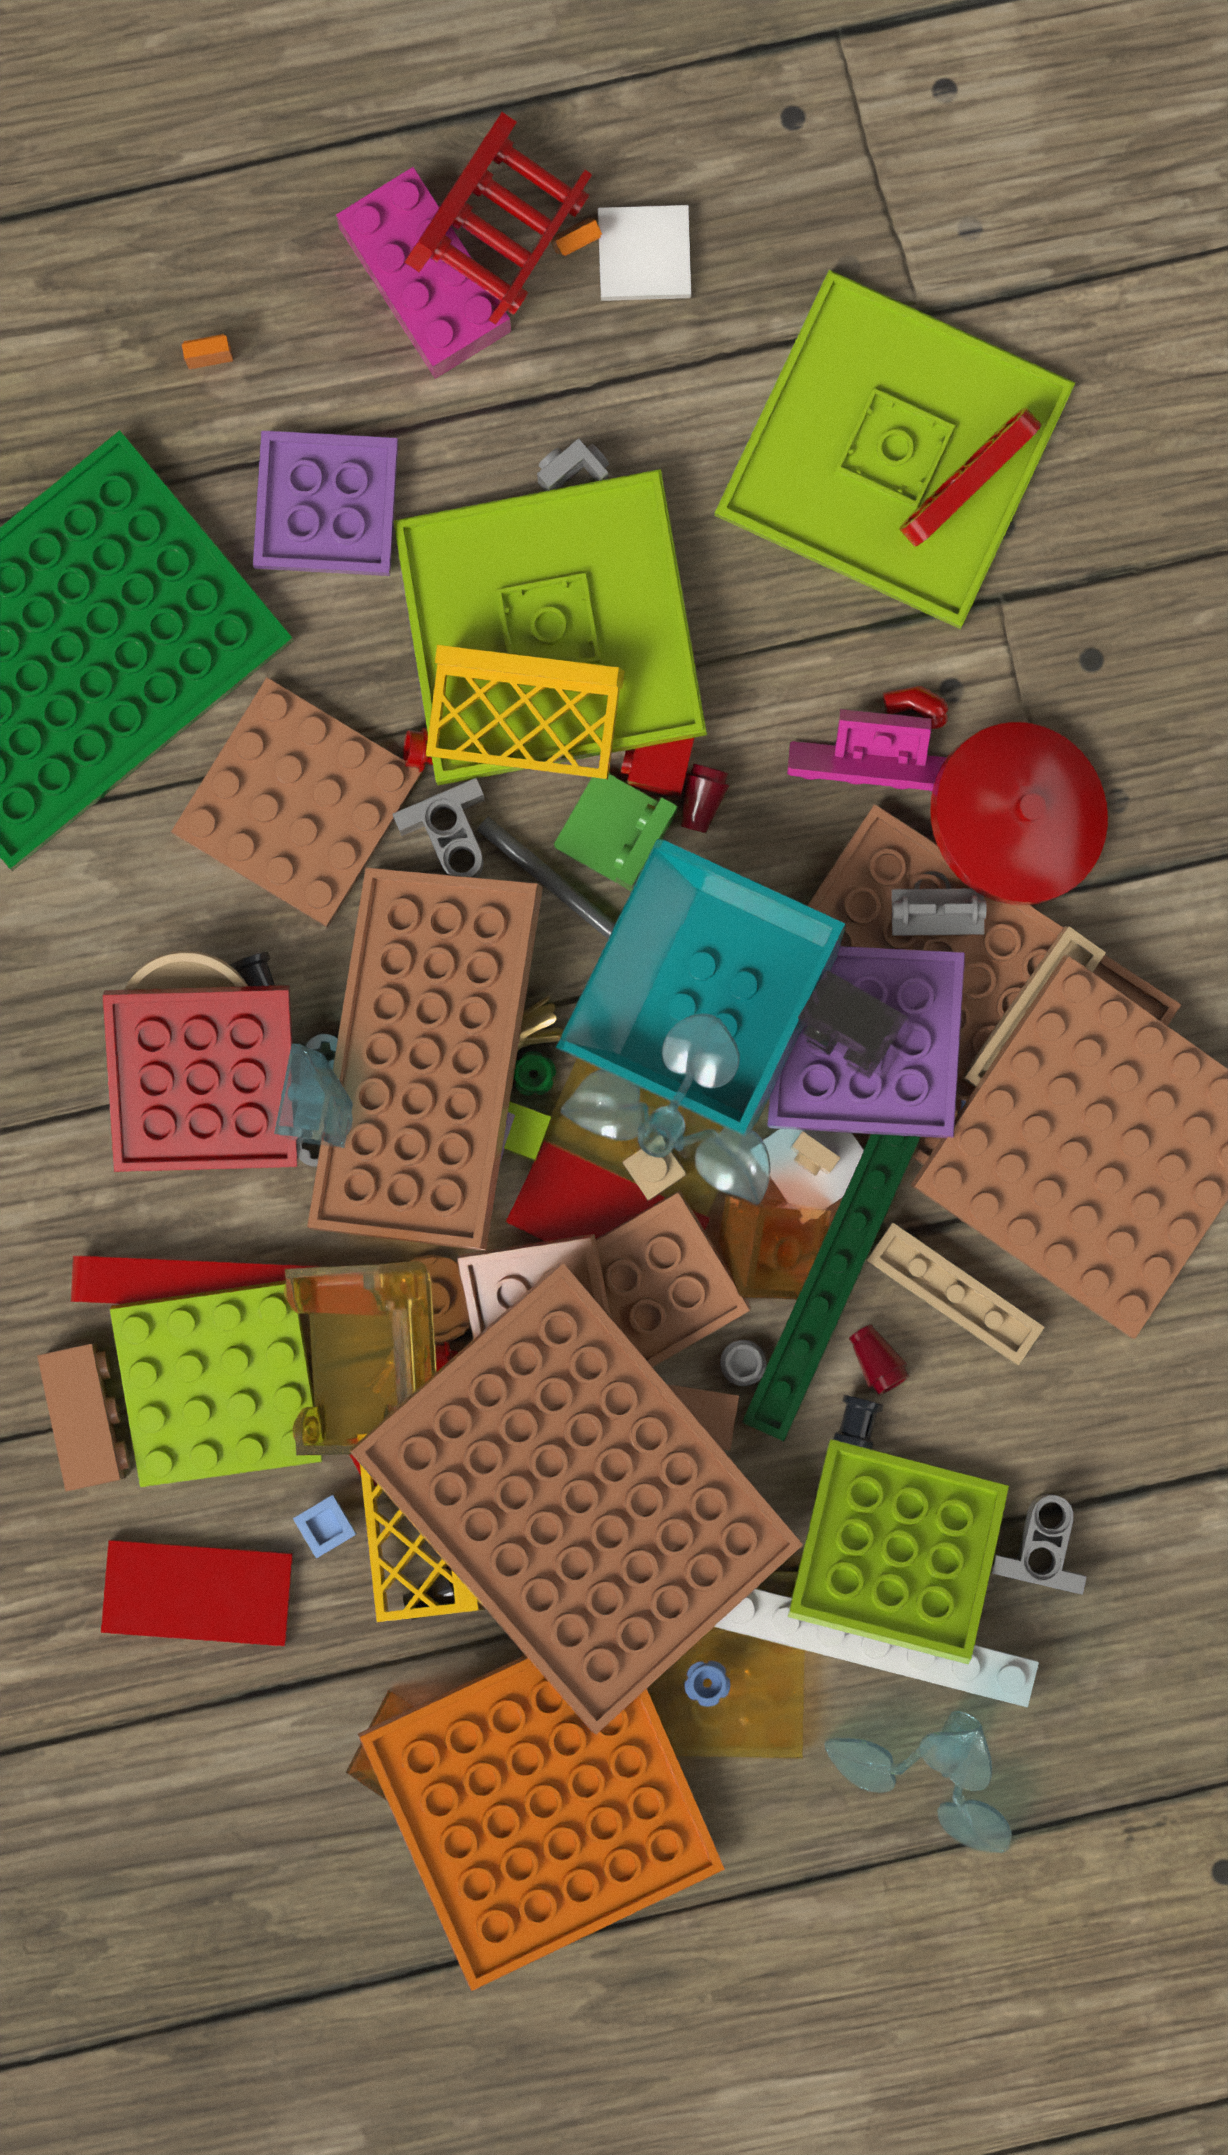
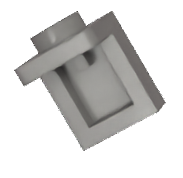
(561, 466)

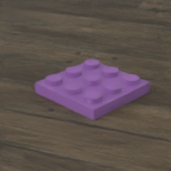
(325, 503)

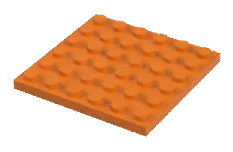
(533, 1819)

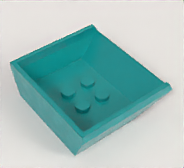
(702, 945)

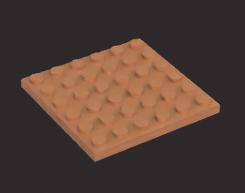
(1091, 1148)

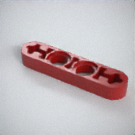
(970, 477)

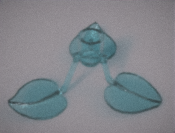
(704, 1053)
(957, 1753)

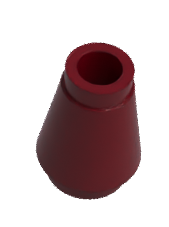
(702, 796)
(878, 1360)

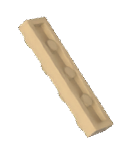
(1066, 944)
(955, 1294)

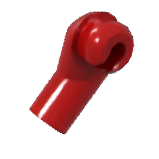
(921, 701)

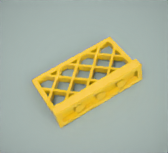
(527, 671)
(464, 1599)

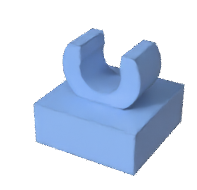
(325, 1526)

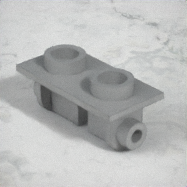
(937, 912)

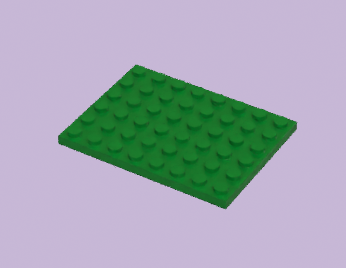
(109, 639)

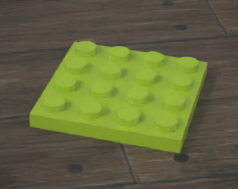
(213, 1382)
(898, 1551)

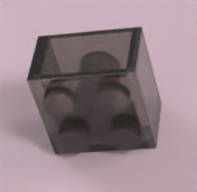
(854, 1025)

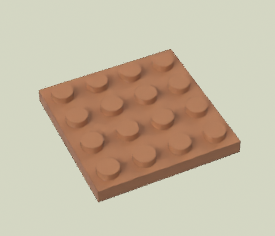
(296, 802)

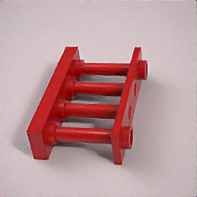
(457, 213)

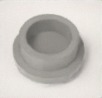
(743, 1363)

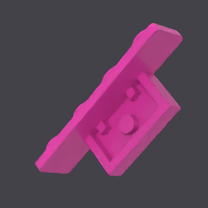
(871, 751)

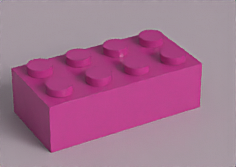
(438, 305)

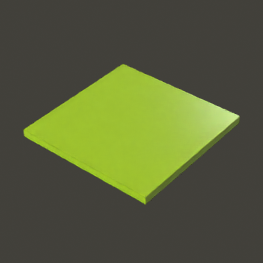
(869, 427)
(556, 578)

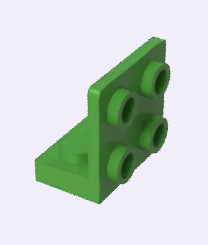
(615, 829)

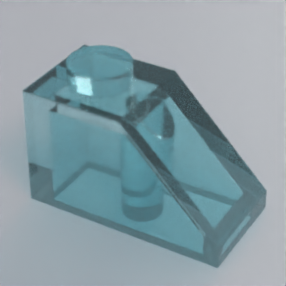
(313, 1101)

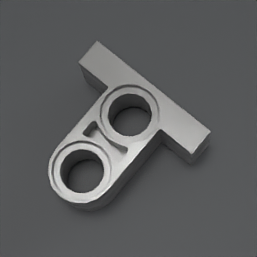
(452, 840)
(1053, 1539)

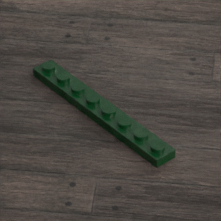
(830, 1283)

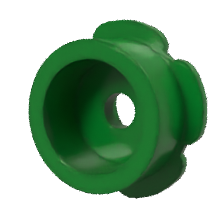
(534, 1061)

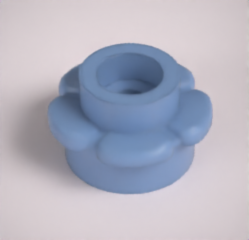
(707, 1695)

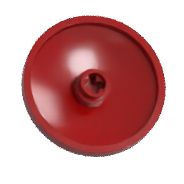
(1019, 813)

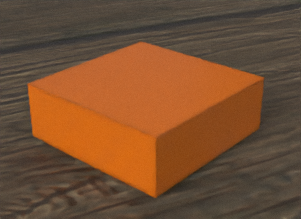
(576, 237)
(207, 351)

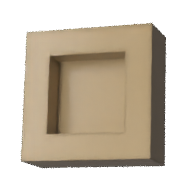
(813, 1155)
(653, 1173)

